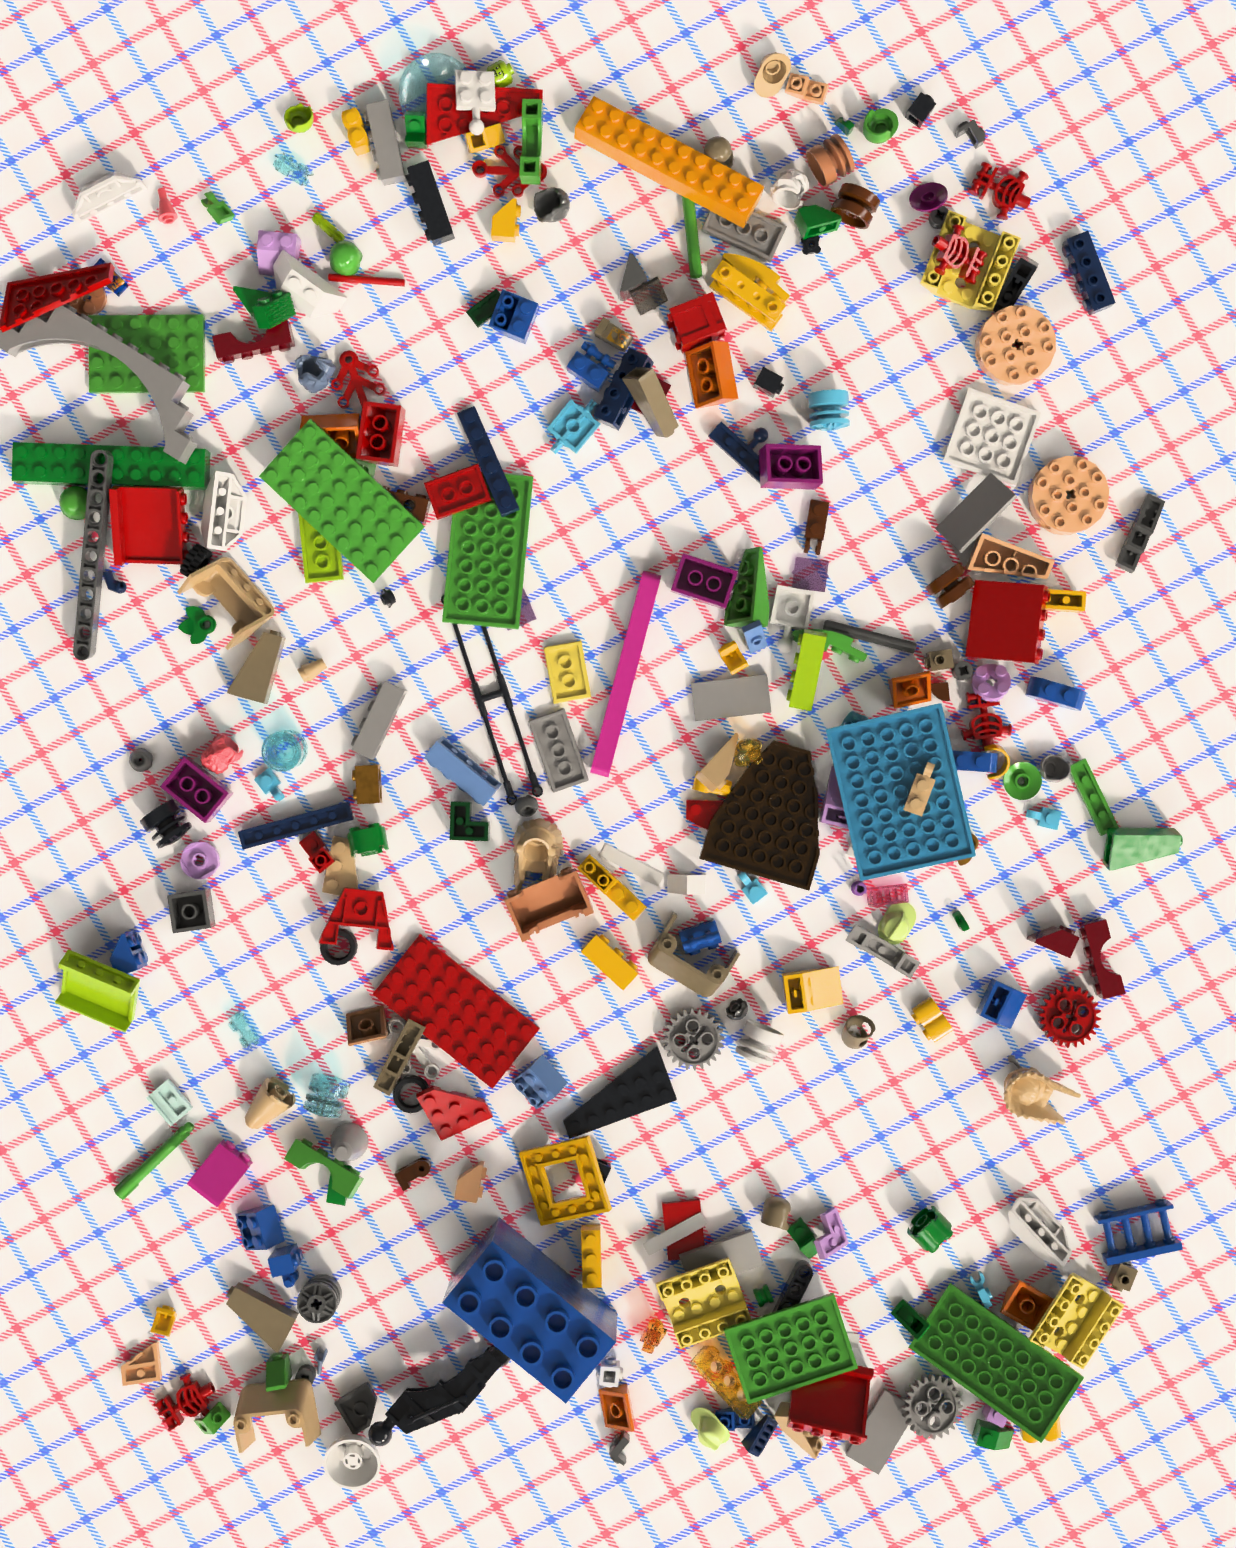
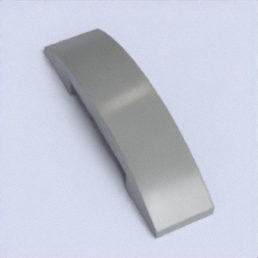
(883, 950)

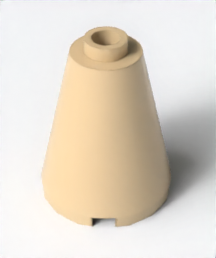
(269, 1103)

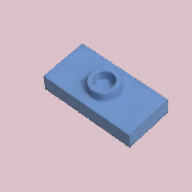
(754, 636)

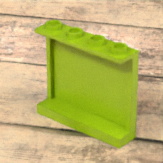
(98, 991)

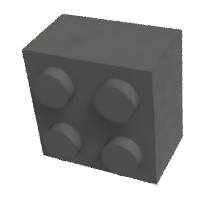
(191, 910)

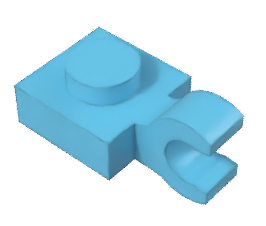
(268, 783)
(1046, 817)
(753, 889)
(984, 1294)

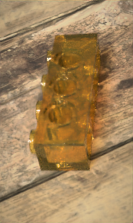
(702, 1364)

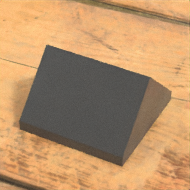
(633, 277)

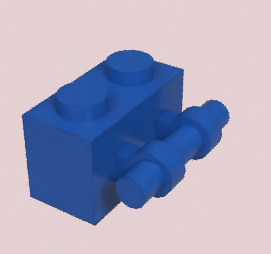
(587, 370)
(700, 937)
(284, 1263)

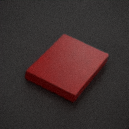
(457, 491)
(675, 1213)

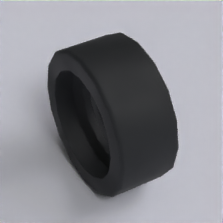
(352, 952)
(397, 1090)

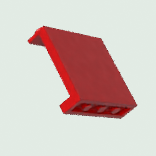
(148, 524)
(1007, 621)
(833, 1406)

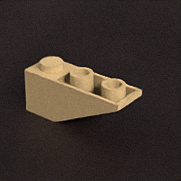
(808, 1442)

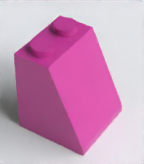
(220, 1172)

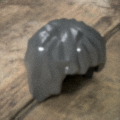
(551, 205)

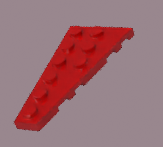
(446, 122)
(38, 295)

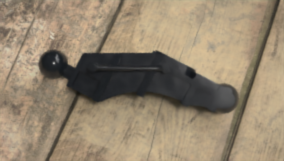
(428, 1405)

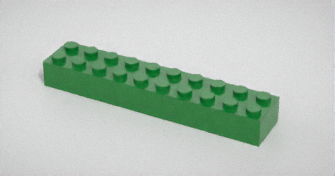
(131, 466)

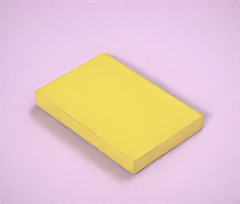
(567, 672)

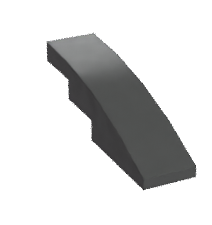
(1140, 533)

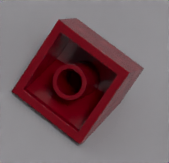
(1056, 939)

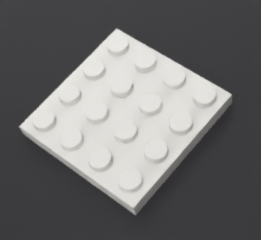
(991, 436)

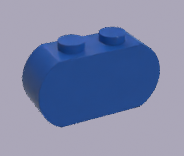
(1055, 693)
(976, 761)

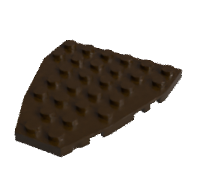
(769, 819)

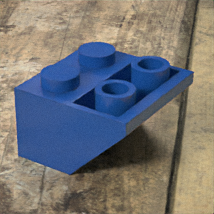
(514, 316)
(128, 953)
(1001, 1003)
(260, 1227)

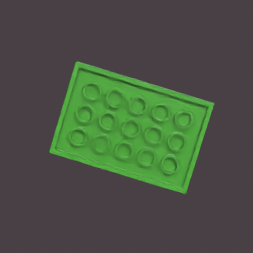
(169, 339)
(790, 1348)

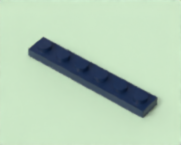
(488, 461)
(296, 825)

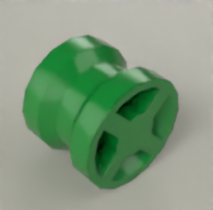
(763, 1295)

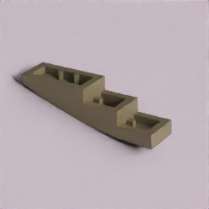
(399, 1057)

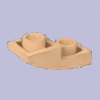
(806, 89)

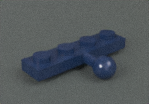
(739, 450)

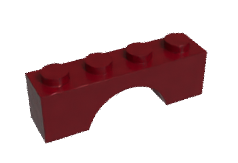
(230, 348)
(1095, 935)

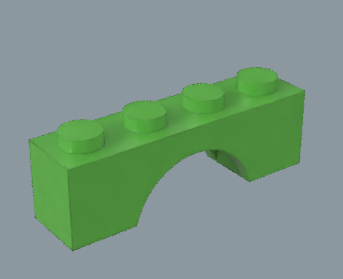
(531, 141)
(344, 1180)

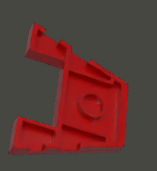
(359, 909)

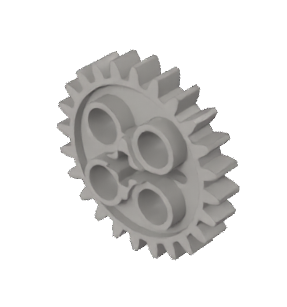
(706, 1050)
(943, 1418)

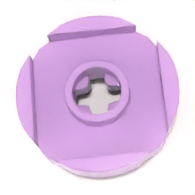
(998, 674)
(204, 850)

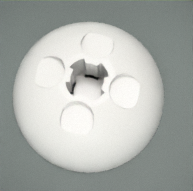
(352, 1462)

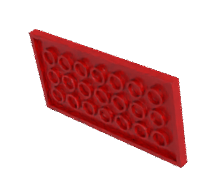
(456, 1010)

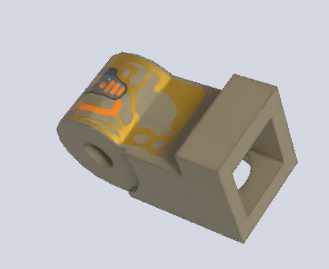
(613, 335)

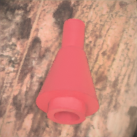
(166, 211)

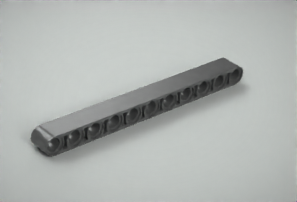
(99, 548)

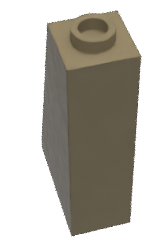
(651, 400)
(259, 670)
(262, 1314)

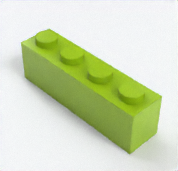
(807, 670)

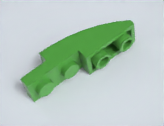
(839, 643)

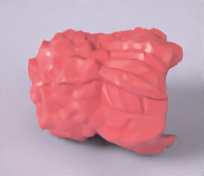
(220, 754)

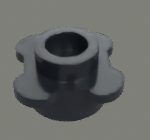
(811, 249)
(387, 597)

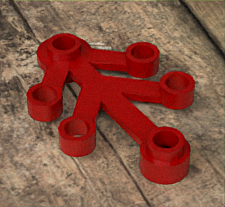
(512, 171)
(356, 381)

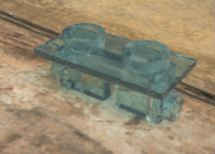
(286, 164)
(238, 1025)

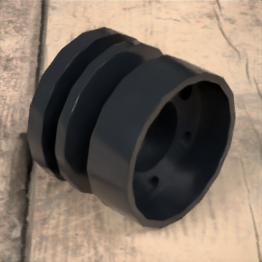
(166, 824)

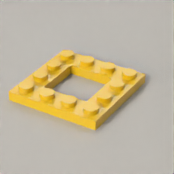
(577, 1149)

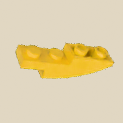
(758, 272)
(611, 887)

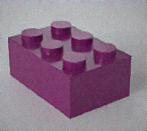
(790, 466)
(704, 581)
(196, 789)

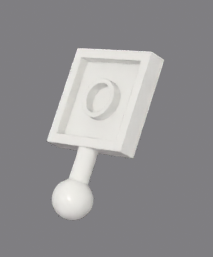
(475, 93)
(791, 609)

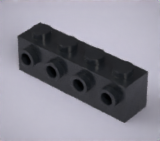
(430, 203)

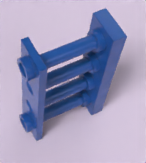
(1150, 1246)

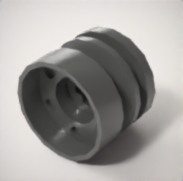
(324, 1289)

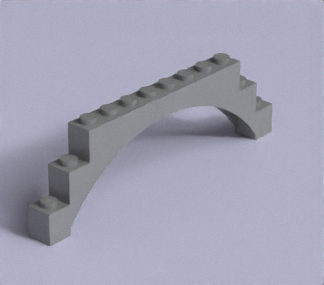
(163, 386)

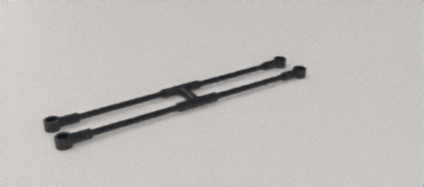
(502, 692)

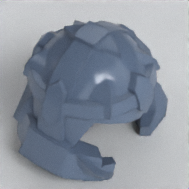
(314, 372)

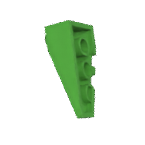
(750, 592)

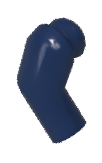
(112, 584)

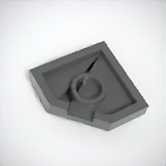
(357, 1407)

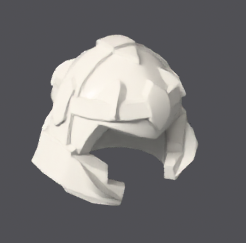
(790, 189)

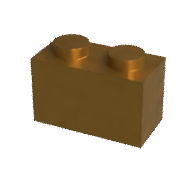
(368, 784)

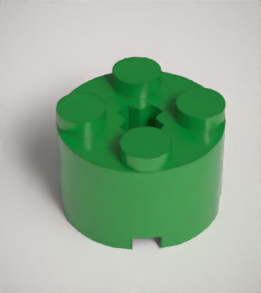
(367, 840)
(930, 1229)

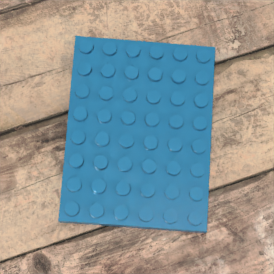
(875, 773)

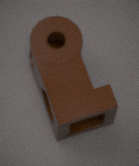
(411, 1171)

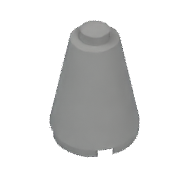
(349, 1142)

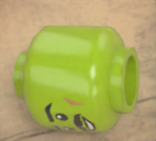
(502, 73)

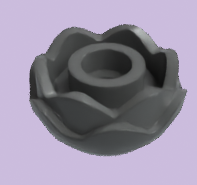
(145, 764)
(526, 806)
(737, 1009)

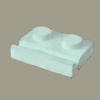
(169, 1102)

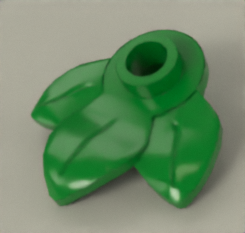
(195, 624)

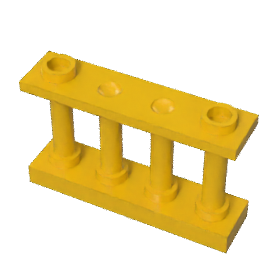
(747, 295)

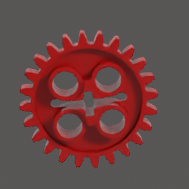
(1052, 1010)

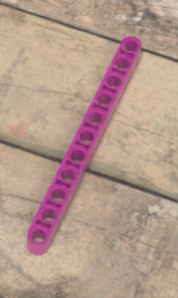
(625, 674)

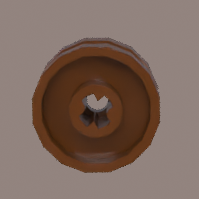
(855, 205)
(950, 586)

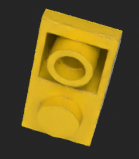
(490, 137)
(505, 222)

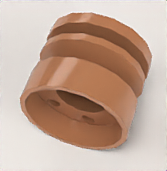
(830, 160)

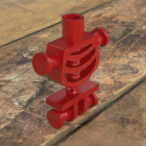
(1018, 198)
(956, 249)
(987, 737)
(194, 1402)

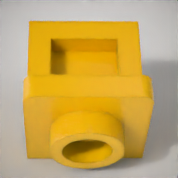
(732, 657)
(164, 1321)

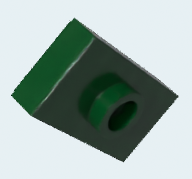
(483, 310)

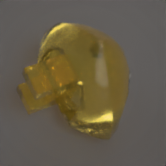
(748, 751)

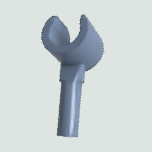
(320, 1358)

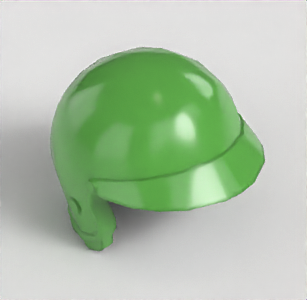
(880, 125)
(345, 258)
(73, 502)

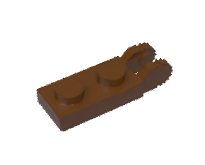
(816, 524)

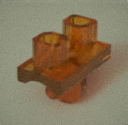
(652, 1335)

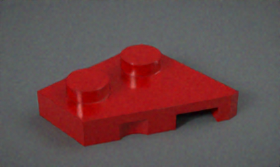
(701, 811)

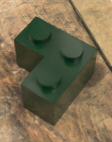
(461, 825)

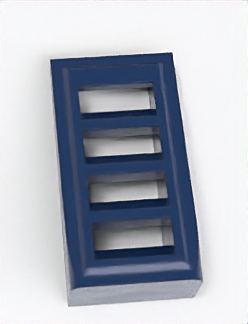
(759, 1435)

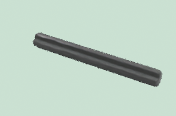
(870, 636)

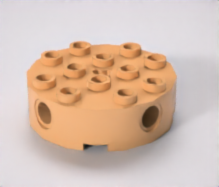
(1018, 326)
(1087, 495)

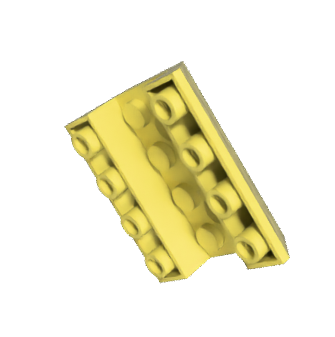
(993, 273)
(707, 1308)
(1081, 1321)

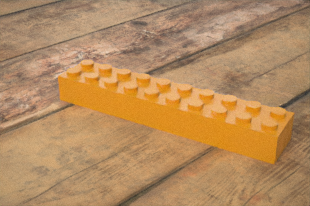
(668, 162)

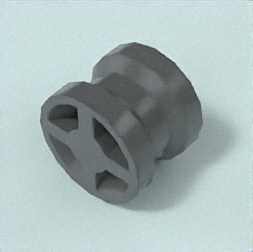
(935, 220)
(959, 671)
(308, 1372)

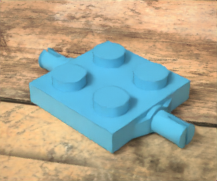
(573, 426)

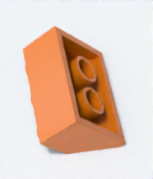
(711, 374)
(340, 427)

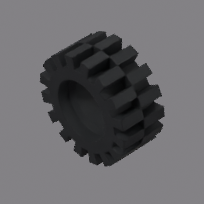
(196, 559)

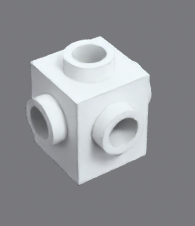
(609, 1372)

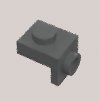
(974, 132)
(619, 1442)

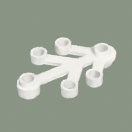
(417, 1052)

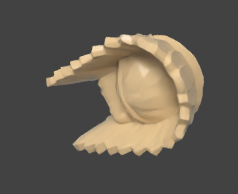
(536, 849)
(1029, 1092)

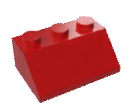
(380, 433)

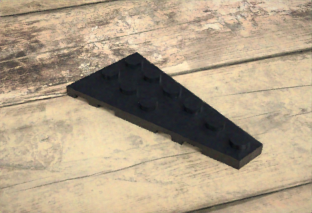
(631, 1093)

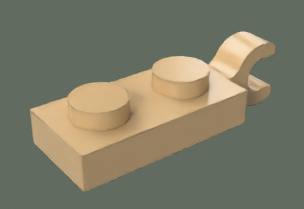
(920, 791)

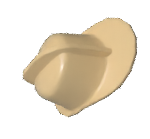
(772, 74)

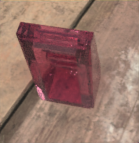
(873, 891)

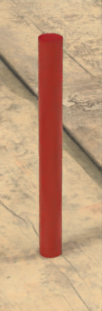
(366, 280)

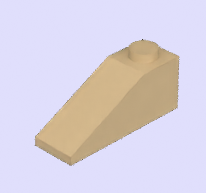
(719, 767)

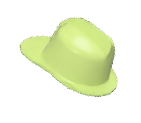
(897, 923)
(710, 1429)

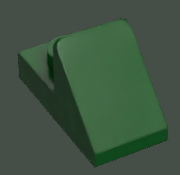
(415, 130)
(803, 1237)
(911, 1319)

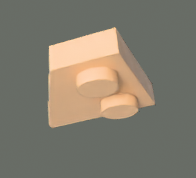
(143, 1367)

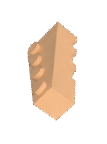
(1004, 558)

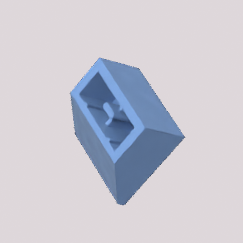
(539, 1082)

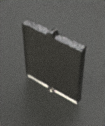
(648, 295)

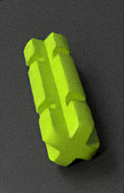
(327, 227)

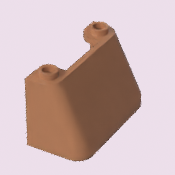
(548, 903)

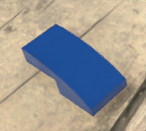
(733, 1421)

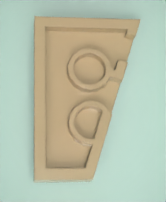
(343, 870)

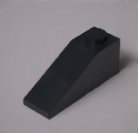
(1016, 282)

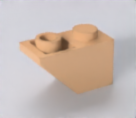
(469, 1183)

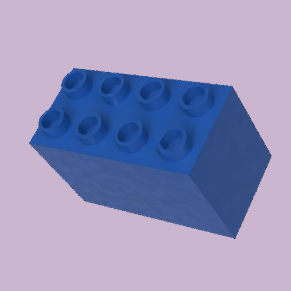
(532, 1310)

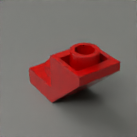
(318, 851)

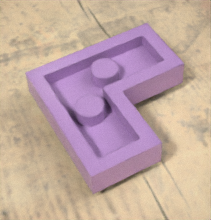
(834, 1236)

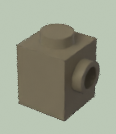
(939, 660)
(1122, 1276)

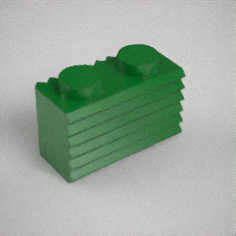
(273, 309)

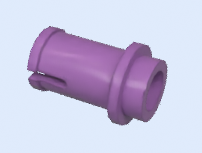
(854, 888)

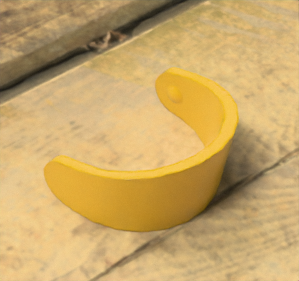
(1005, 766)

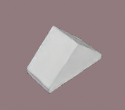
(686, 884)

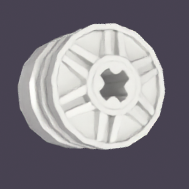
(759, 1043)

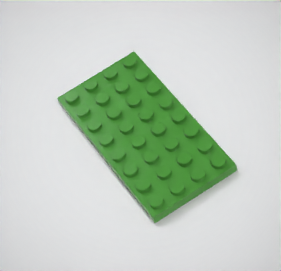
(342, 501)
(488, 561)
(997, 1363)

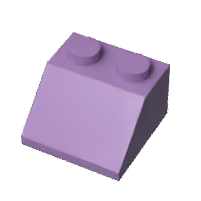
(270, 246)

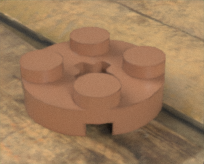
(92, 306)

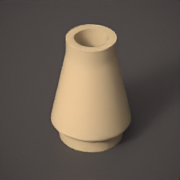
(311, 670)

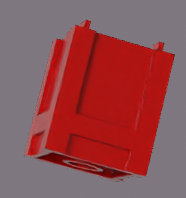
(696, 322)

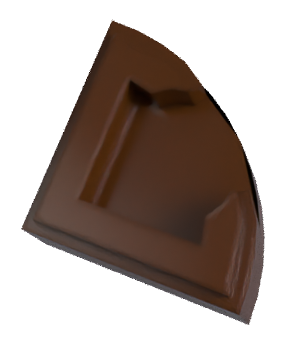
(941, 691)

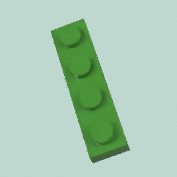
(1092, 796)

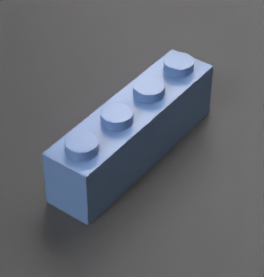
(462, 771)

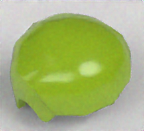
(299, 118)

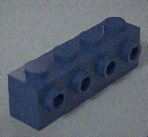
(1088, 273)
(617, 397)

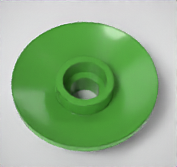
(1031, 784)

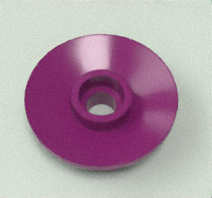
(928, 197)

